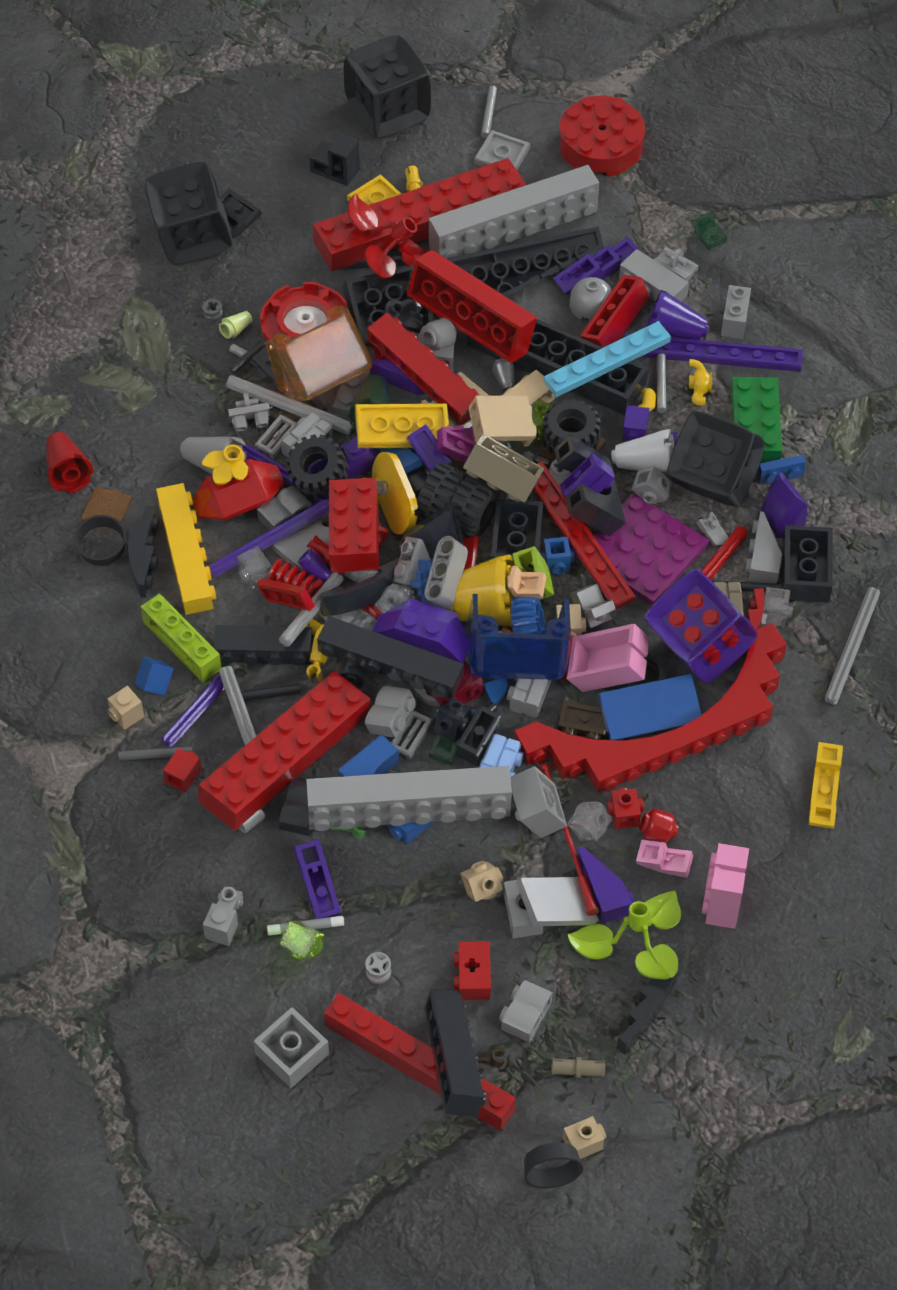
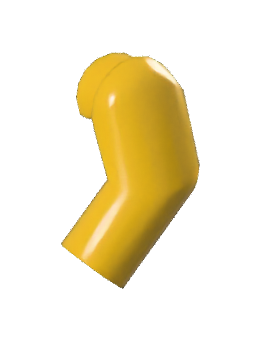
(648, 398)

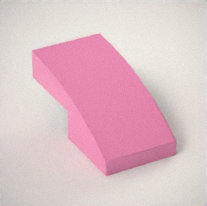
(663, 859)

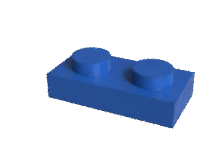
(790, 467)

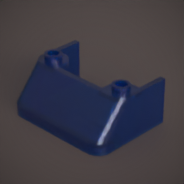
(518, 654)

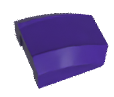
(783, 506)

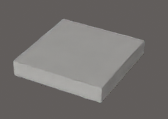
(499, 147)

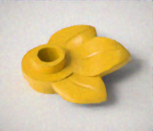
(225, 467)

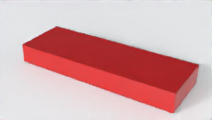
(285, 594)

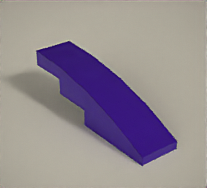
(599, 265)

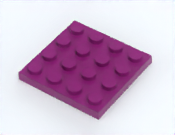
(651, 548)

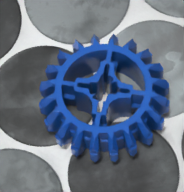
(527, 616)

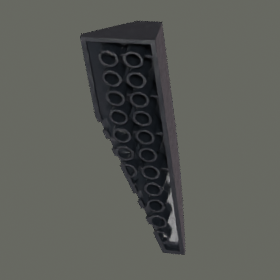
(501, 268)

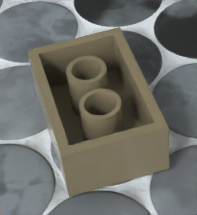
(503, 468)

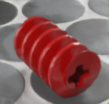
(283, 574)

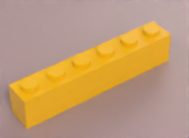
(185, 549)

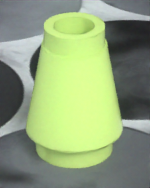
(235, 324)

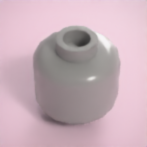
(439, 334)

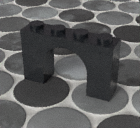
(596, 509)

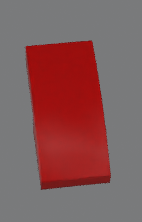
(756, 608)

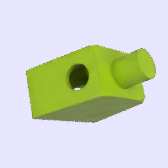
(531, 555)

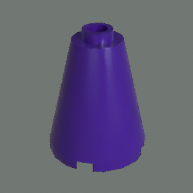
(678, 318)

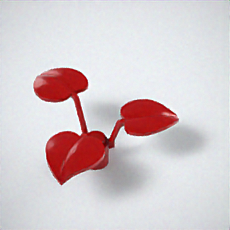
(365, 218)

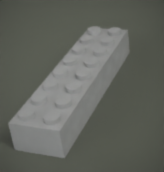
(515, 213)
(409, 798)

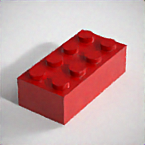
(353, 525)

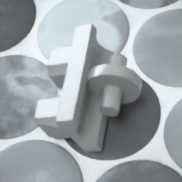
(677, 263)
(246, 410)

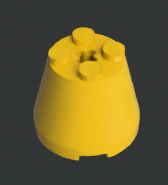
(490, 584)

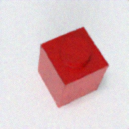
(182, 769)

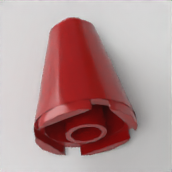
(66, 464)

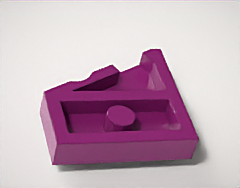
(456, 441)

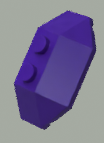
(425, 628)

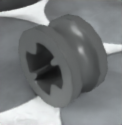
(212, 315)

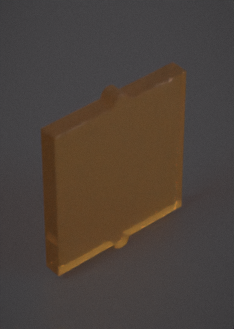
(107, 503)

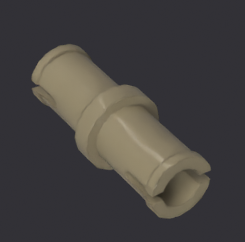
(578, 1067)

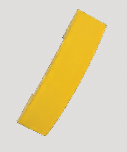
(825, 785)

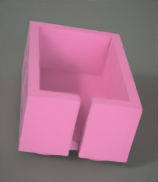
(608, 658)
(725, 885)

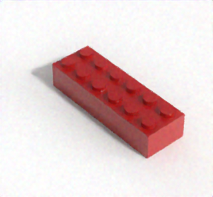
(471, 306)

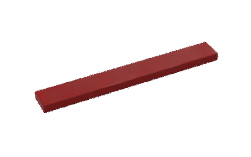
(582, 542)

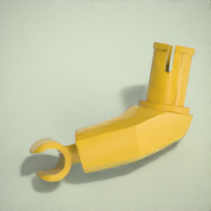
(316, 657)

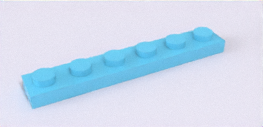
(607, 359)

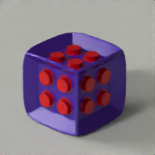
(701, 625)

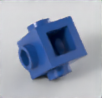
(557, 555)

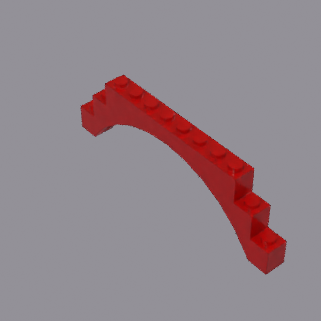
(616, 762)

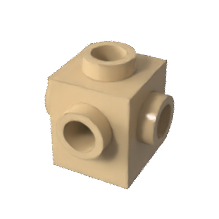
(482, 881)

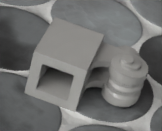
(222, 917)

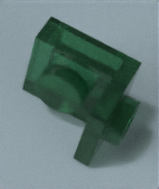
(708, 231)

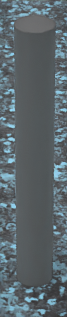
(150, 753)

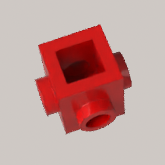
(625, 808)

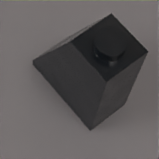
(435, 527)

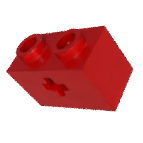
(474, 984)

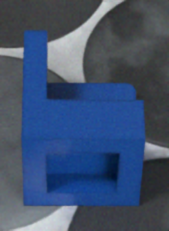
(153, 676)

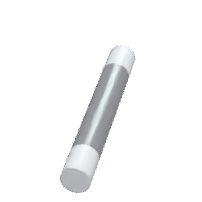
(315, 923)

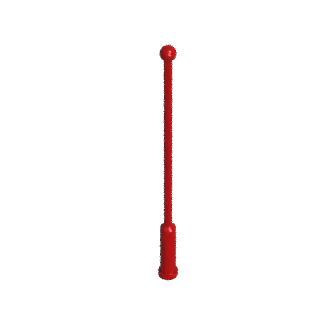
(582, 880)

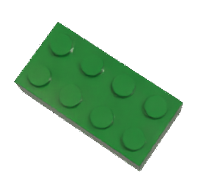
(757, 408)

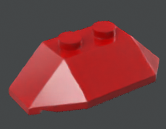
(238, 496)

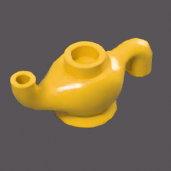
(700, 382)

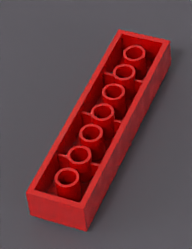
(283, 750)

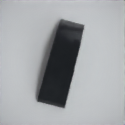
(360, 595)

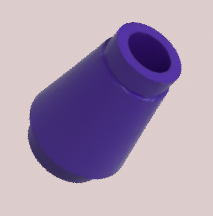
(314, 565)

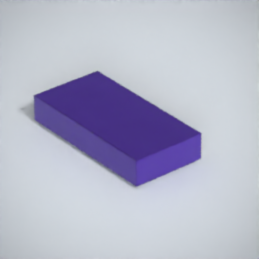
(426, 448)

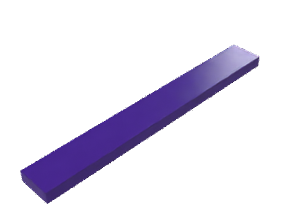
(730, 354)

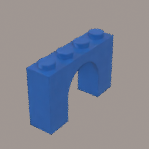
(379, 759)

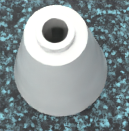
(645, 452)

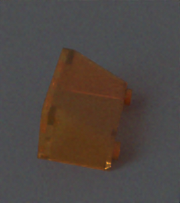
(319, 357)

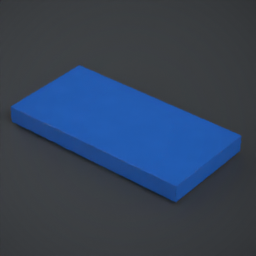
(649, 707)

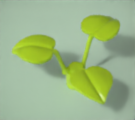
(656, 963)

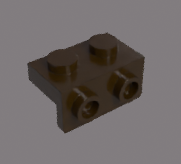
(582, 720)

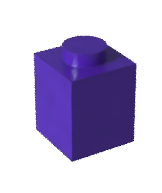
(635, 422)

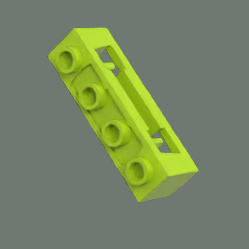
(181, 638)

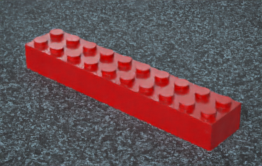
(344, 244)

